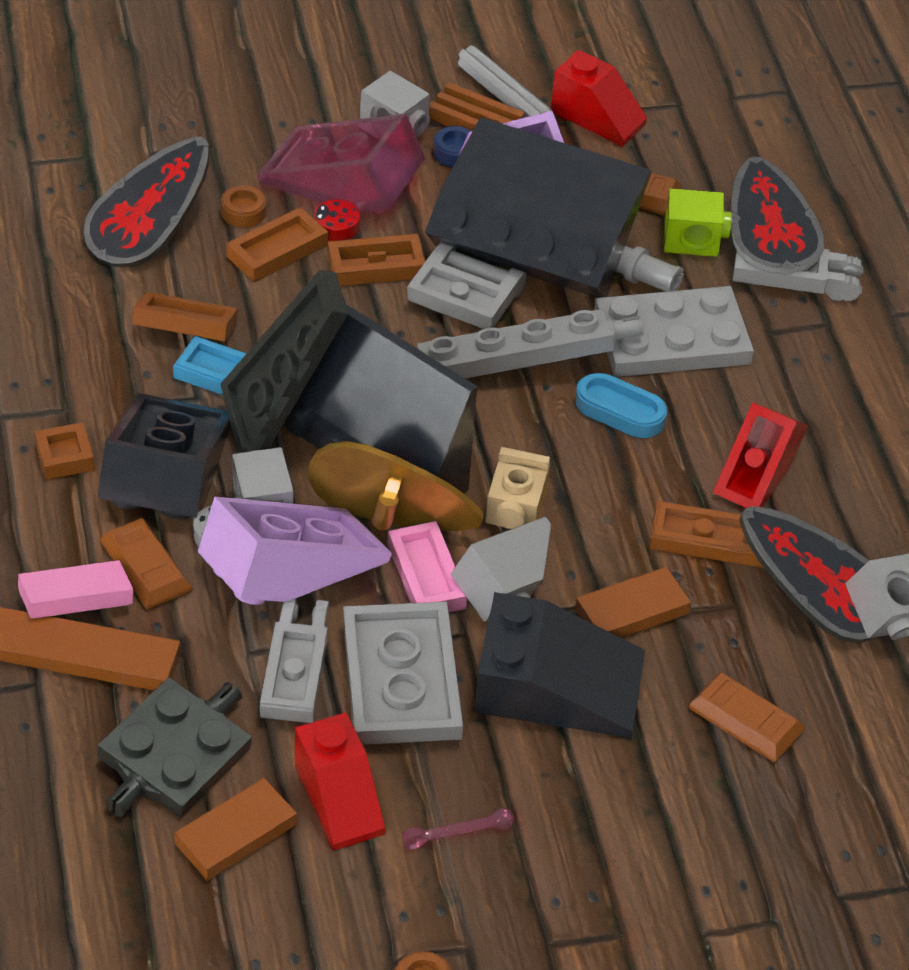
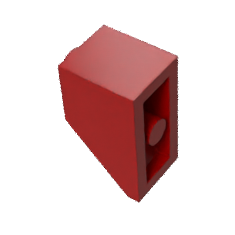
(596, 98)
(760, 456)
(338, 780)

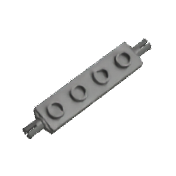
(531, 343)

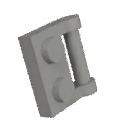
(465, 287)

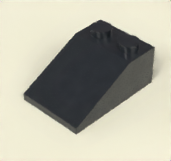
(163, 456)
(556, 669)

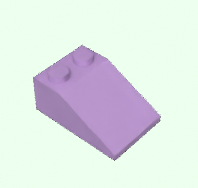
(285, 548)

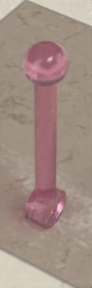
(416, 837)

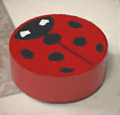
(338, 218)

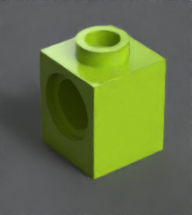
(695, 222)

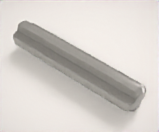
(500, 82)

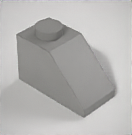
(504, 564)

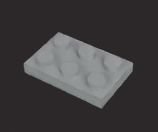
(680, 331)
(402, 673)

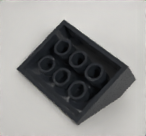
(539, 207)
(389, 397)

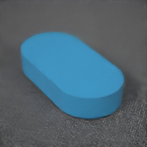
(621, 405)

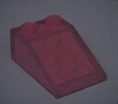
(348, 161)

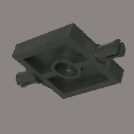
(174, 747)

